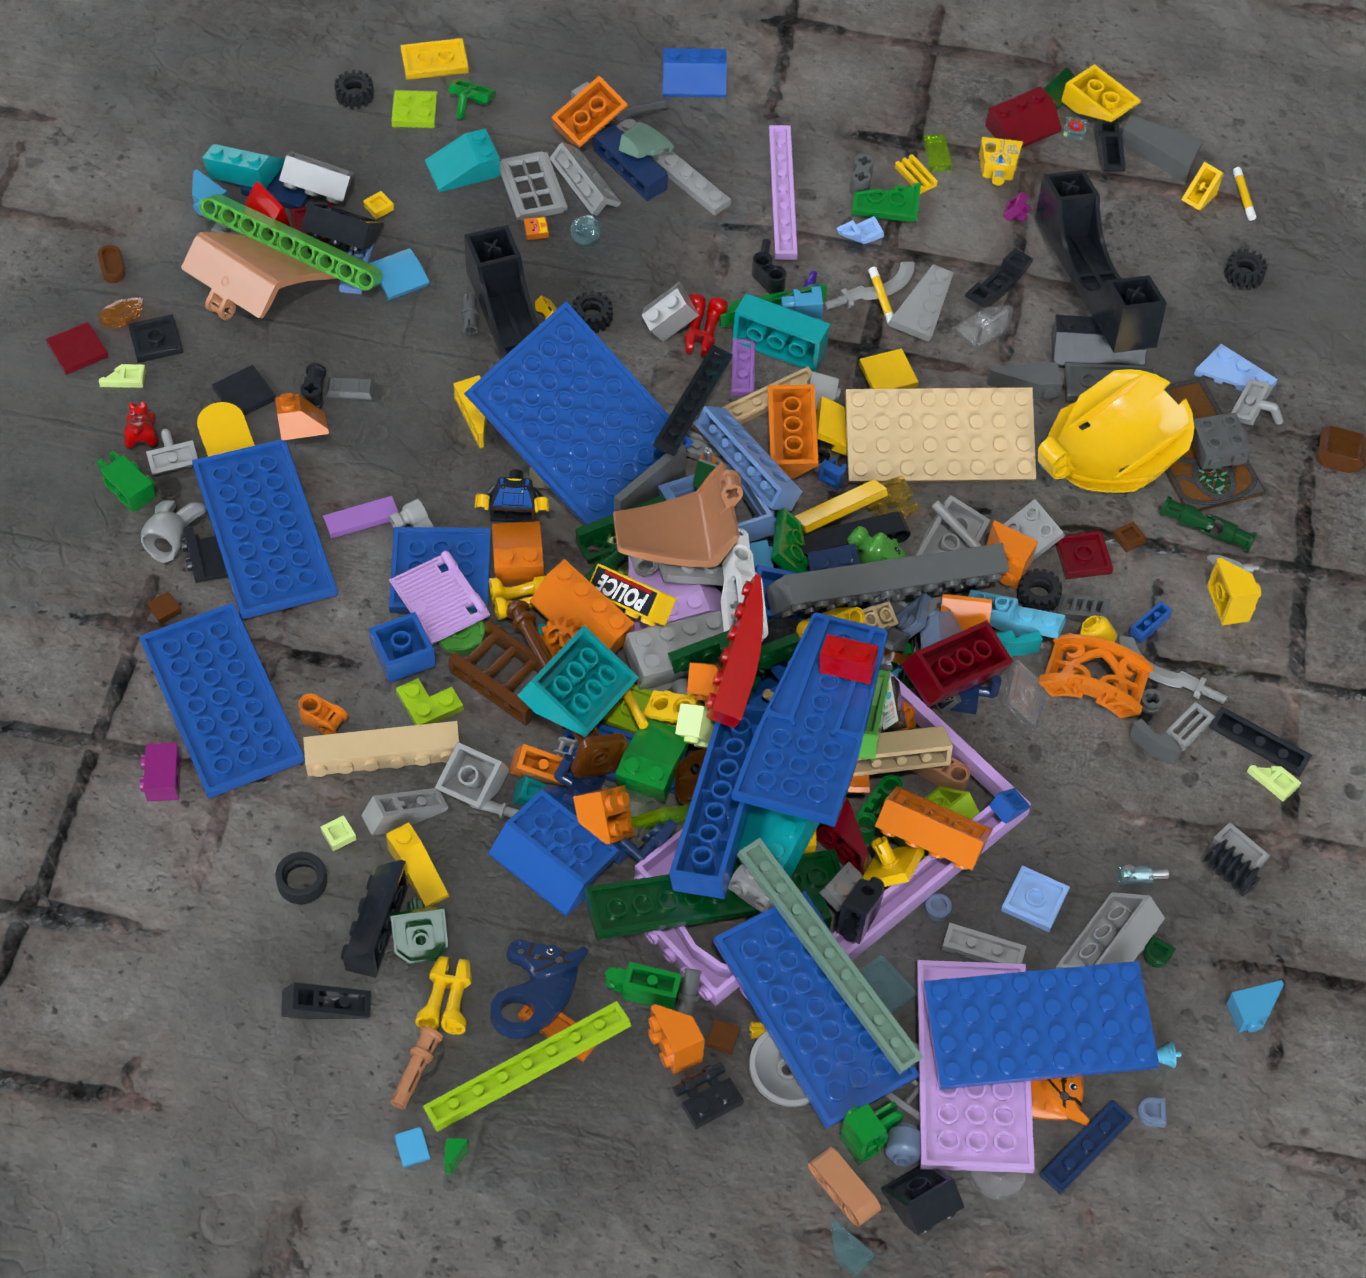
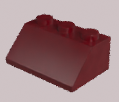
(1024, 118)

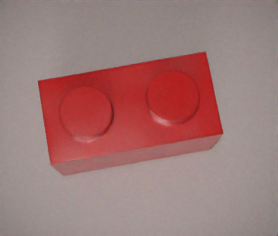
(848, 659)

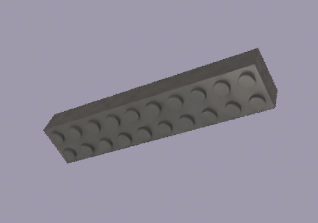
(886, 579)

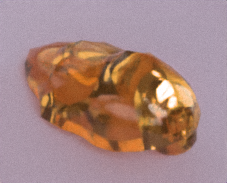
(120, 312)

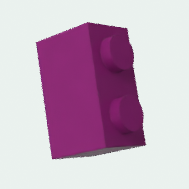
(161, 772)

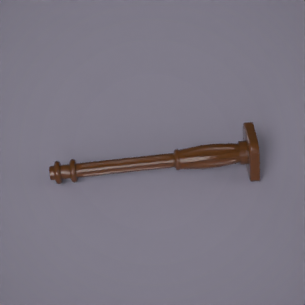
(596, 752)

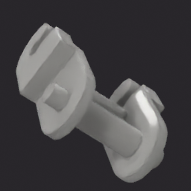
(564, 741)

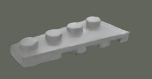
(923, 305)

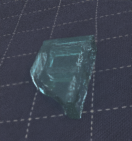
(849, 1250)

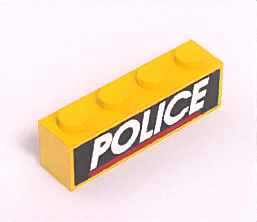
(633, 596)

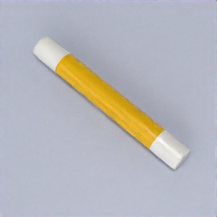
(1244, 193)
(882, 296)

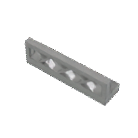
(583, 178)

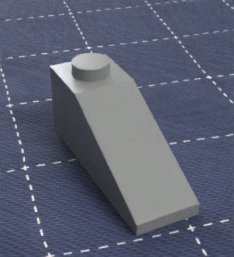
(393, 810)

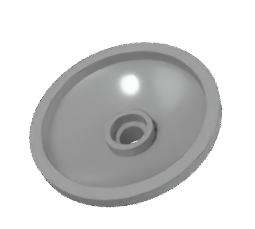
(767, 1074)

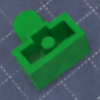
(866, 1131)

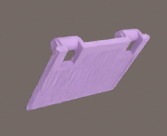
(439, 597)

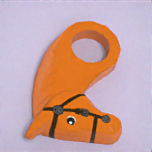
(1058, 1099)

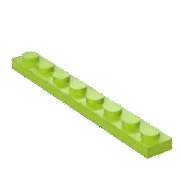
(526, 1066)

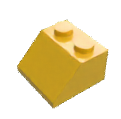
(1233, 592)

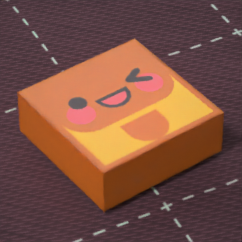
(536, 228)

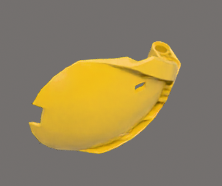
(1130, 428)

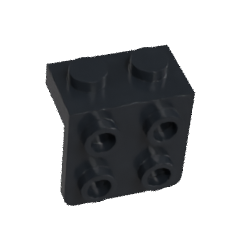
(203, 557)

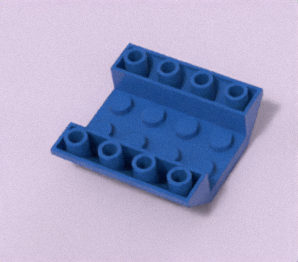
(553, 851)

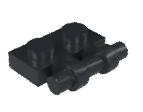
(712, 1102)

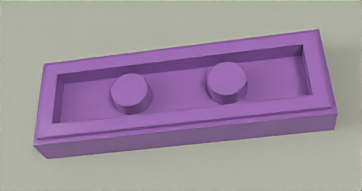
(742, 368)
(359, 517)

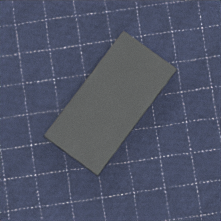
(1082, 376)
(646, 485)

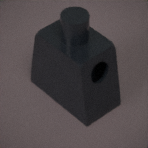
(864, 900)

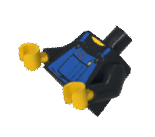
(513, 499)

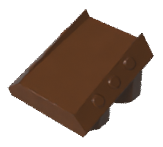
(1341, 449)

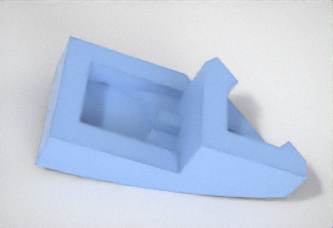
(862, 232)

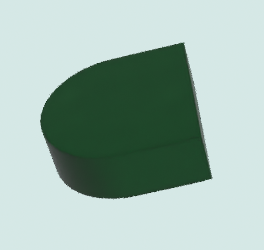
(1157, 952)

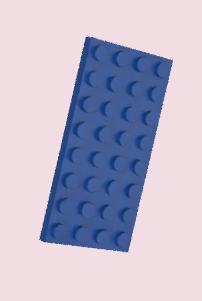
(264, 528)
(221, 700)
(808, 1018)
(1040, 1025)

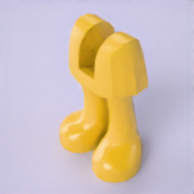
(501, 594)
(452, 1019)

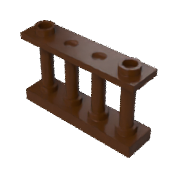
(483, 680)

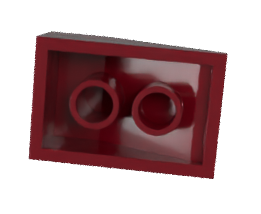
(845, 839)

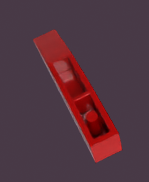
(739, 659)

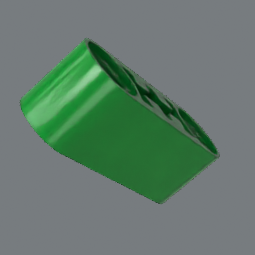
(865, 816)

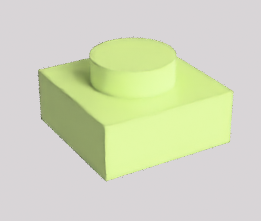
(338, 833)

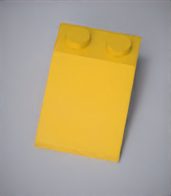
(1098, 95)

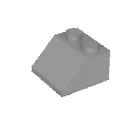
(669, 312)
(472, 776)

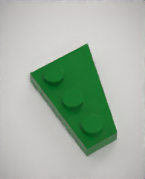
(889, 204)
(788, 543)

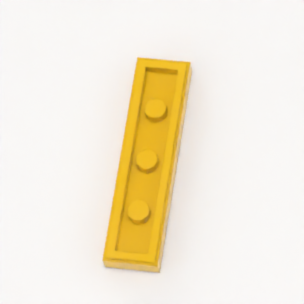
(841, 505)

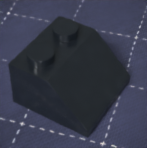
(923, 1198)

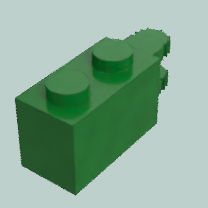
(126, 481)
(645, 985)

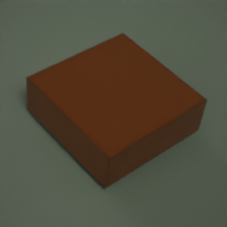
(1129, 536)
(164, 607)
(723, 1036)

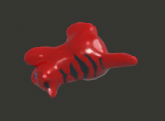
(140, 426)

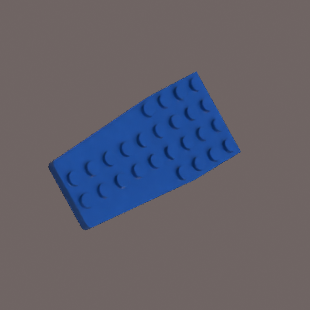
(810, 730)

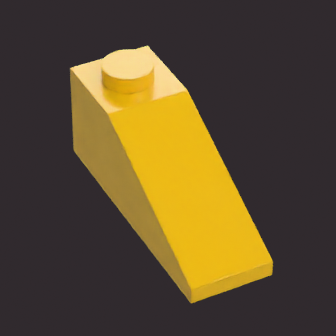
(473, 417)
(405, 845)

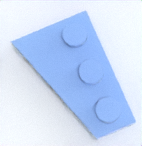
(1231, 368)

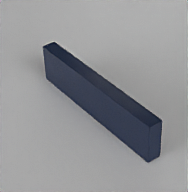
(1086, 1147)

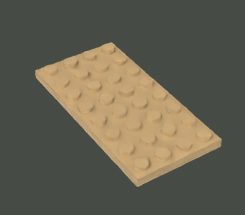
(940, 434)

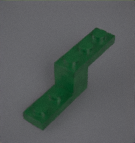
(712, 647)

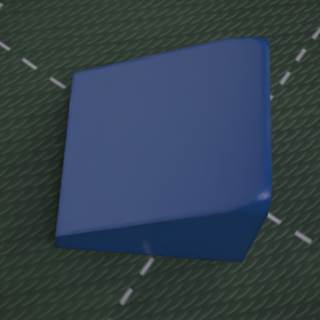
(1009, 805)

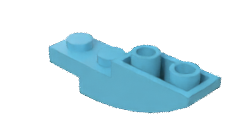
(1009, 616)

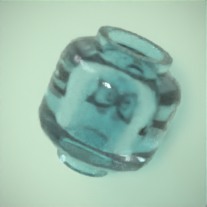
(586, 229)

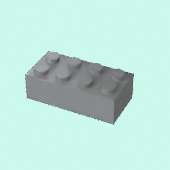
(649, 647)

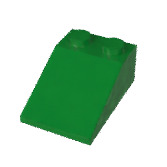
(651, 760)

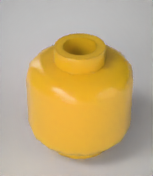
(1099, 627)

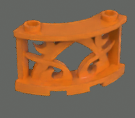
(1121, 660)

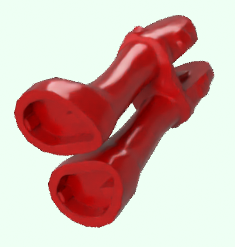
(715, 308)

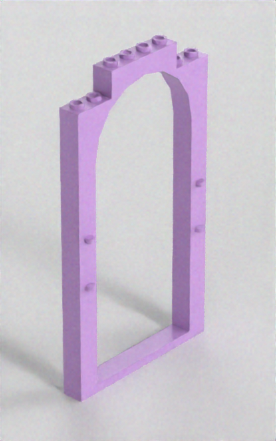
(897, 902)

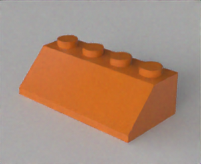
(793, 428)
(572, 596)
(933, 828)

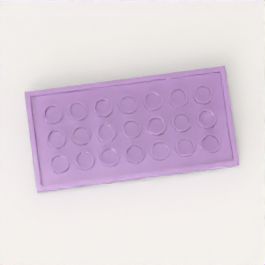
(977, 1124)

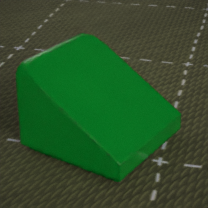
(454, 1153)

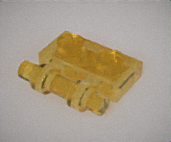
(898, 494)

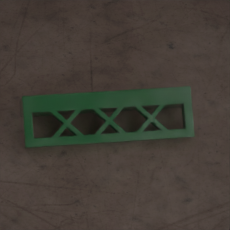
(600, 532)

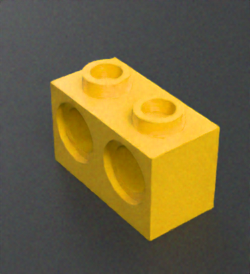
(666, 705)

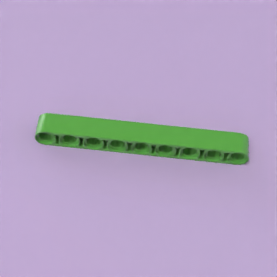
(300, 240)

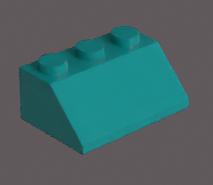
(241, 166)

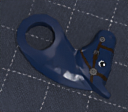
(546, 993)

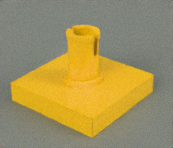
(893, 865)

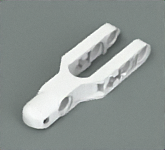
(738, 568)

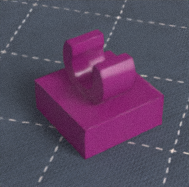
(1017, 208)

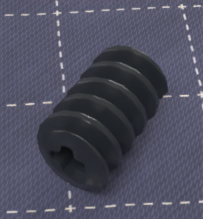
(1232, 867)

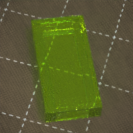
(937, 152)

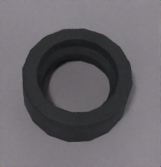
(296, 860)

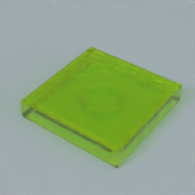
(651, 818)

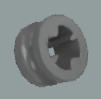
(1153, 707)

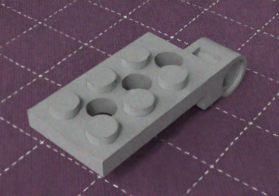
(680, 574)

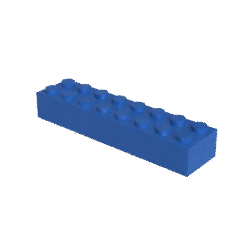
(714, 820)

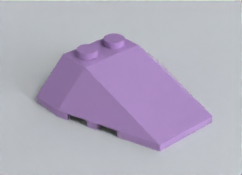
(691, 598)

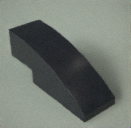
(1109, 146)

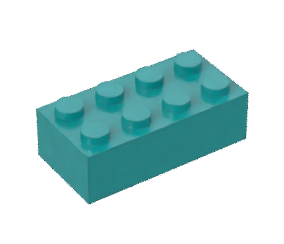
(781, 332)

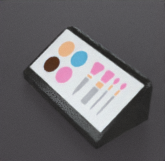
(894, 714)

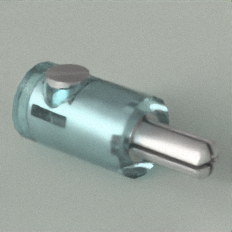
(1139, 875)

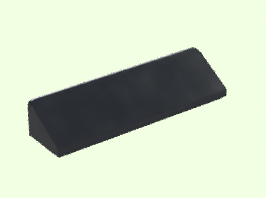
(1260, 741)

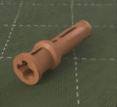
(420, 1057)

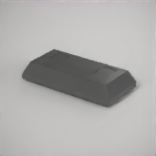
(350, 388)

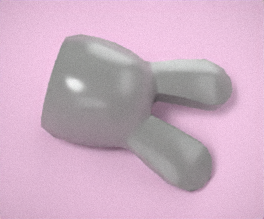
(168, 526)

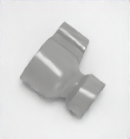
(411, 514)

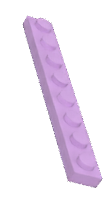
(782, 192)

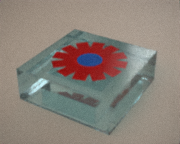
(1075, 128)

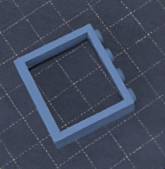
(756, 528)

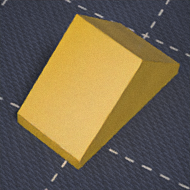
(1203, 187)

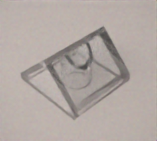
(984, 326)

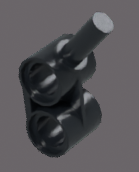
(769, 276)

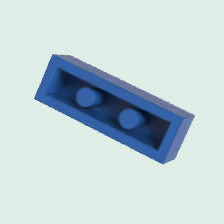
(1150, 622)

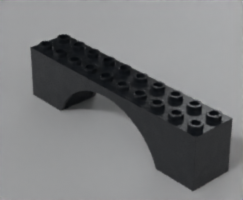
(500, 285)
(1124, 308)

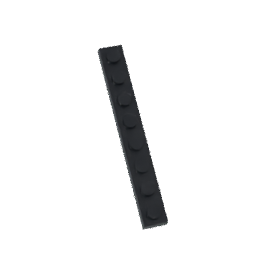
(692, 400)

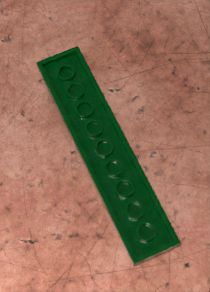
(653, 905)

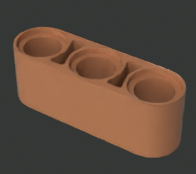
(944, 775)
(844, 1186)

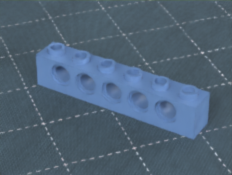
(748, 458)

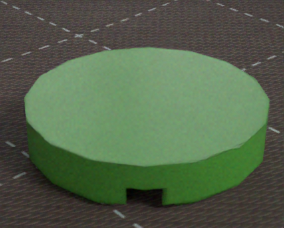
(465, 640)

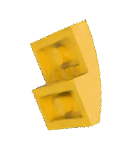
(832, 424)

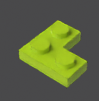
(428, 709)

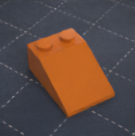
(517, 552)

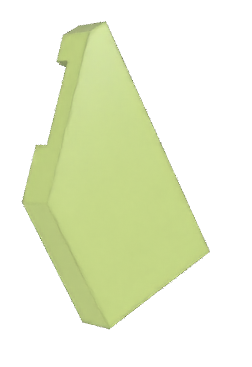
(125, 376)
(1276, 780)

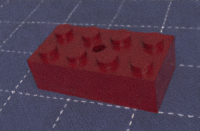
(957, 663)

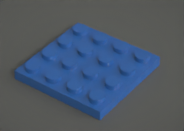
(420, 544)

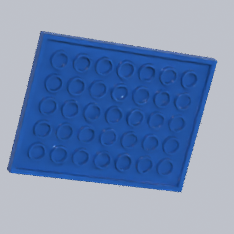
(573, 413)

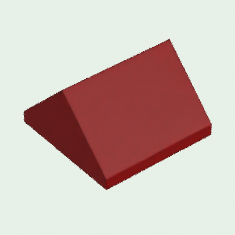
(265, 203)

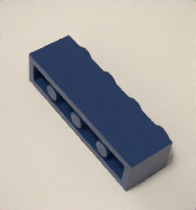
(639, 173)

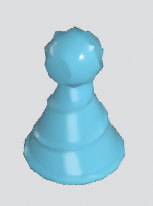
(1168, 1054)

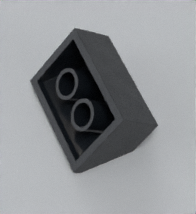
(341, 226)

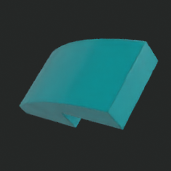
(1023, 645)

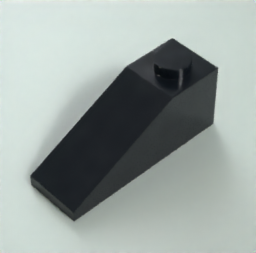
(324, 1002)

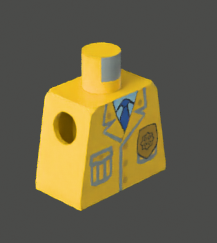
(999, 159)

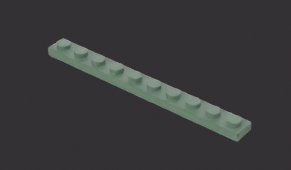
(830, 956)

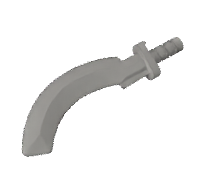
(892, 286)
(1177, 679)

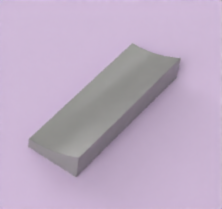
(943, 538)

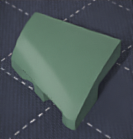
(644, 141)

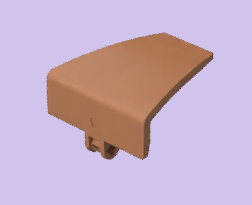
(243, 272)
(686, 529)

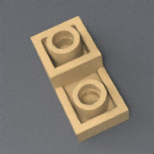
(880, 615)

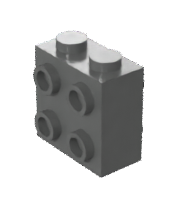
(1220, 441)

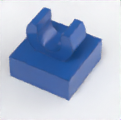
(831, 473)

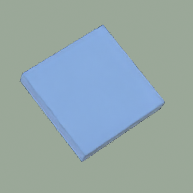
(1035, 898)

